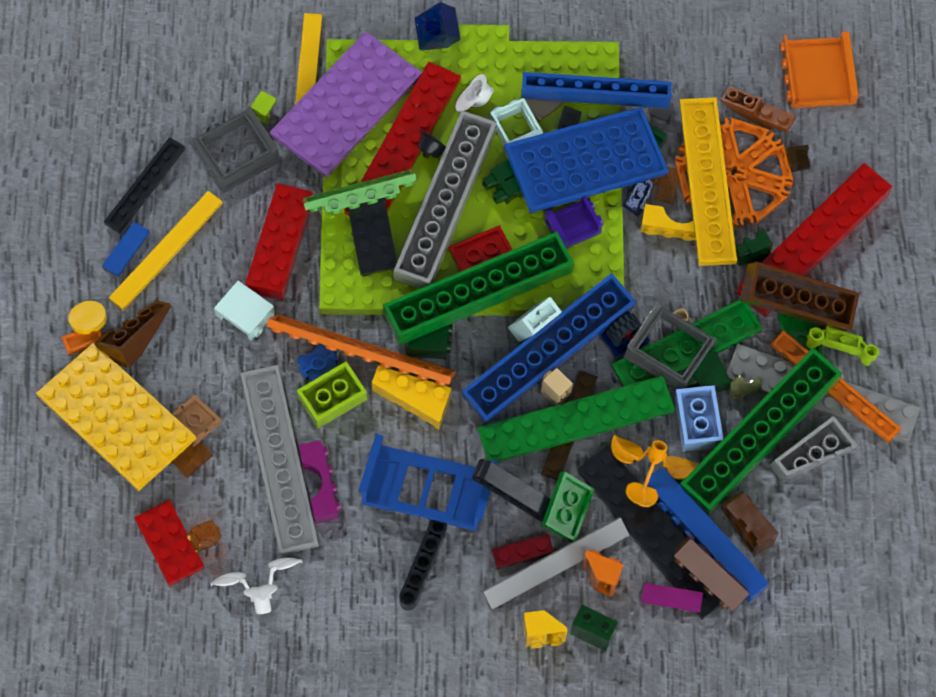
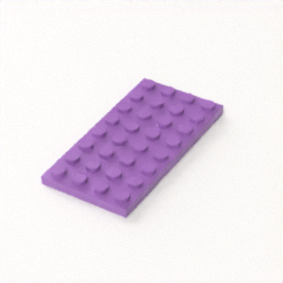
(345, 104)

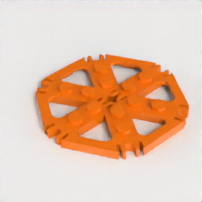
(746, 174)

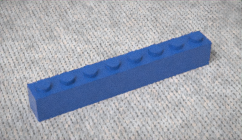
(596, 90)
(693, 520)

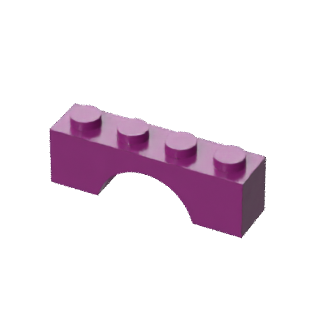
(314, 459)

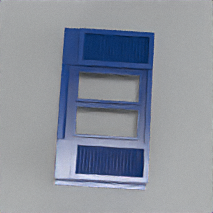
(386, 475)

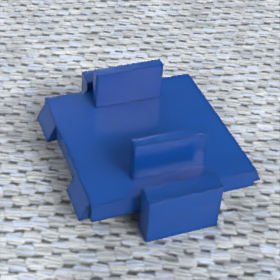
(316, 363)

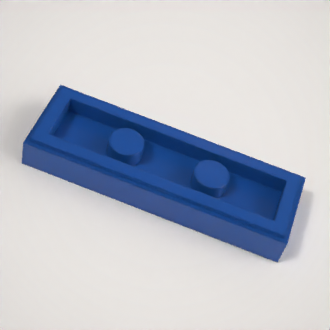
(126, 249)

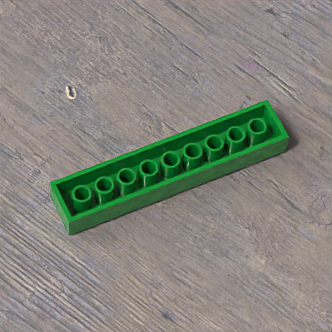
(478, 288)
(761, 431)

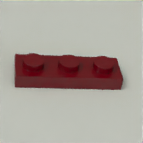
(522, 551)

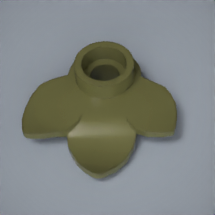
(740, 388)

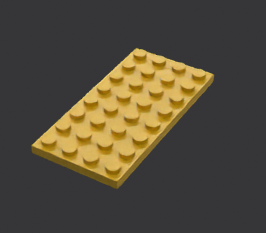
(116, 416)

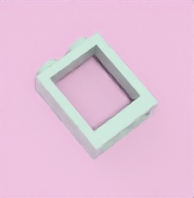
(515, 107)
(534, 319)

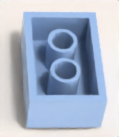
(698, 418)

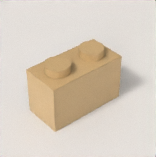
(556, 387)

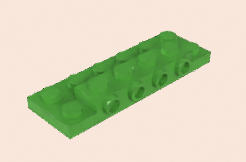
(359, 193)

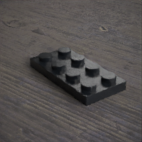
(373, 238)

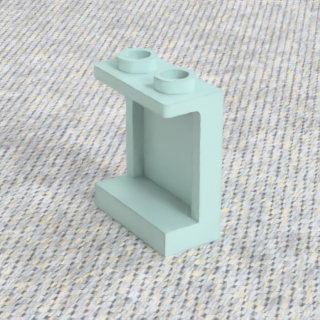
(245, 310)

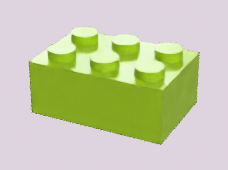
(332, 395)

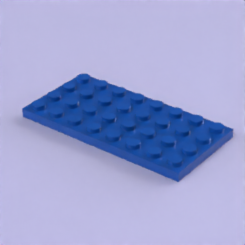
(585, 159)

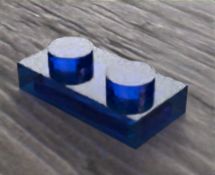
(638, 196)

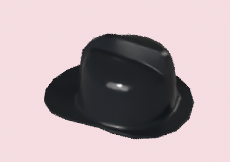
(430, 145)

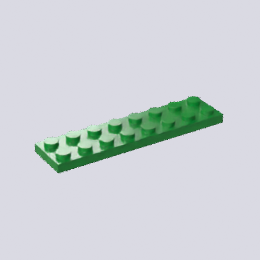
(679, 349)

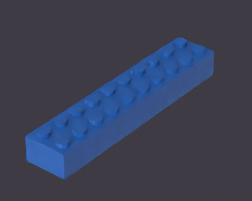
(548, 348)

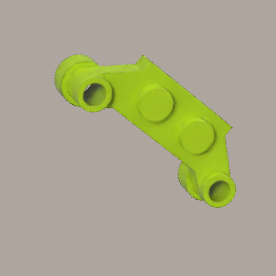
(843, 342)

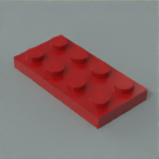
(169, 542)

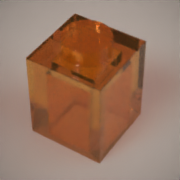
(204, 535)

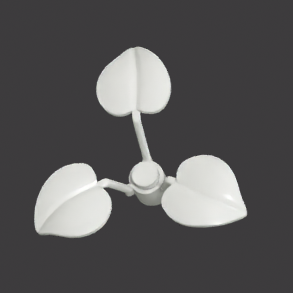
(259, 595)

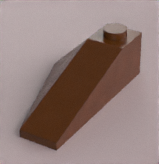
(132, 338)

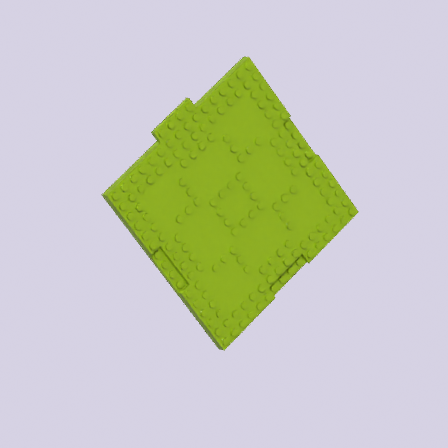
(490, 53)

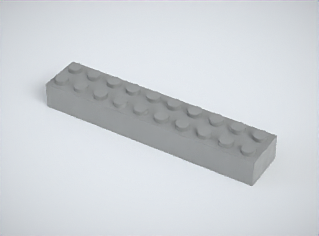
(445, 200)

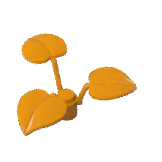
(629, 451)

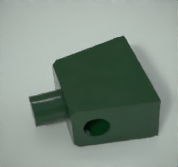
(710, 373)

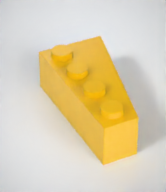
(413, 394)

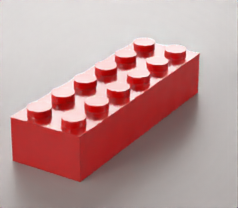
(279, 242)

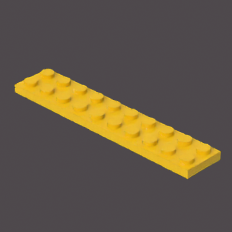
(707, 182)

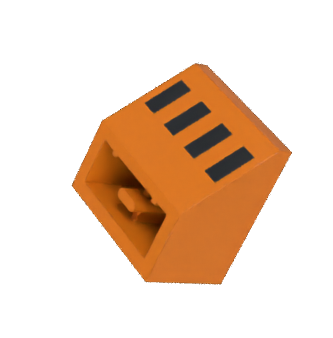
(602, 572)

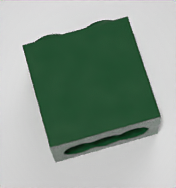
(432, 345)
(594, 628)

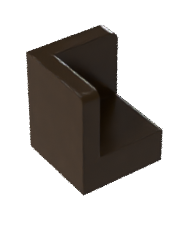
(798, 158)

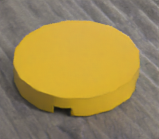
(87, 317)

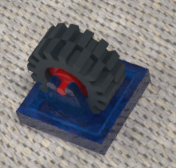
(620, 335)

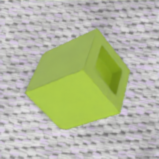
(263, 106)

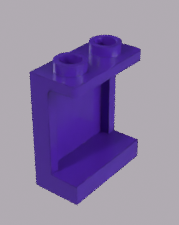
(575, 222)

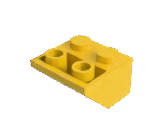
(543, 629)

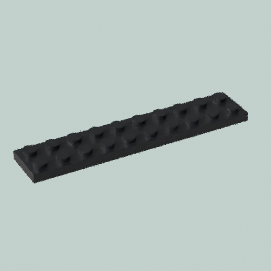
(646, 525)

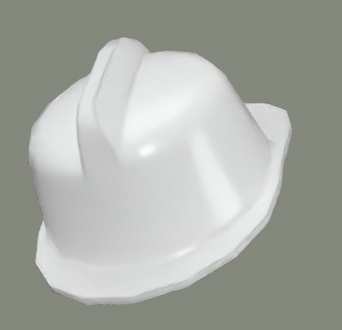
(475, 95)

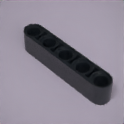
(511, 489)
(419, 572)

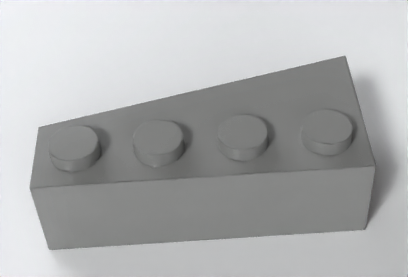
(818, 447)

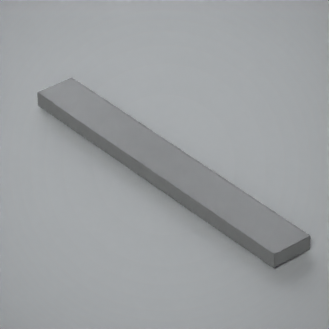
(554, 563)

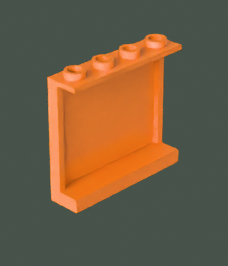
(819, 71)

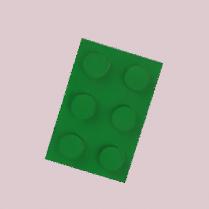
(568, 507)

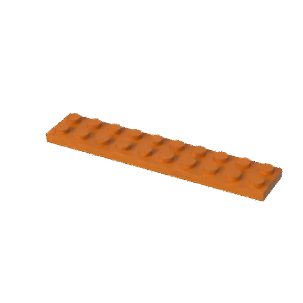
(366, 350)

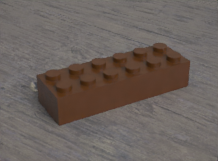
(799, 296)

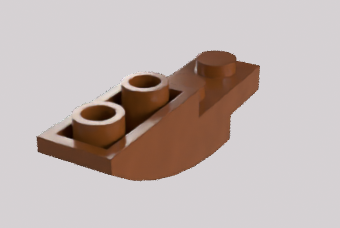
(755, 110)

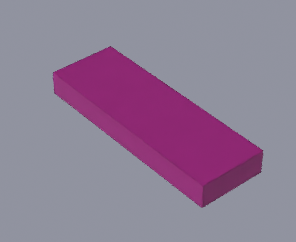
(672, 597)

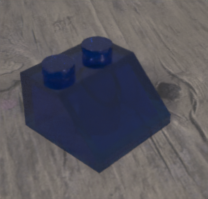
(437, 27)

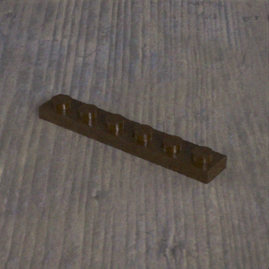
(559, 454)

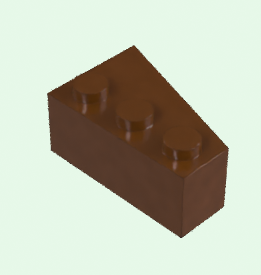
(749, 523)

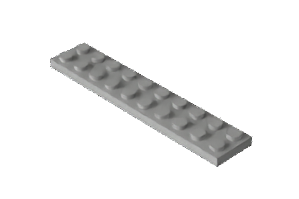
(771, 369)
(279, 460)

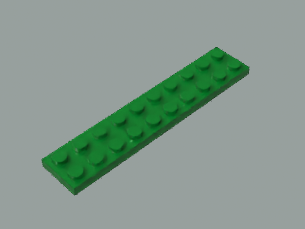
(576, 420)

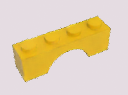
(657, 222)

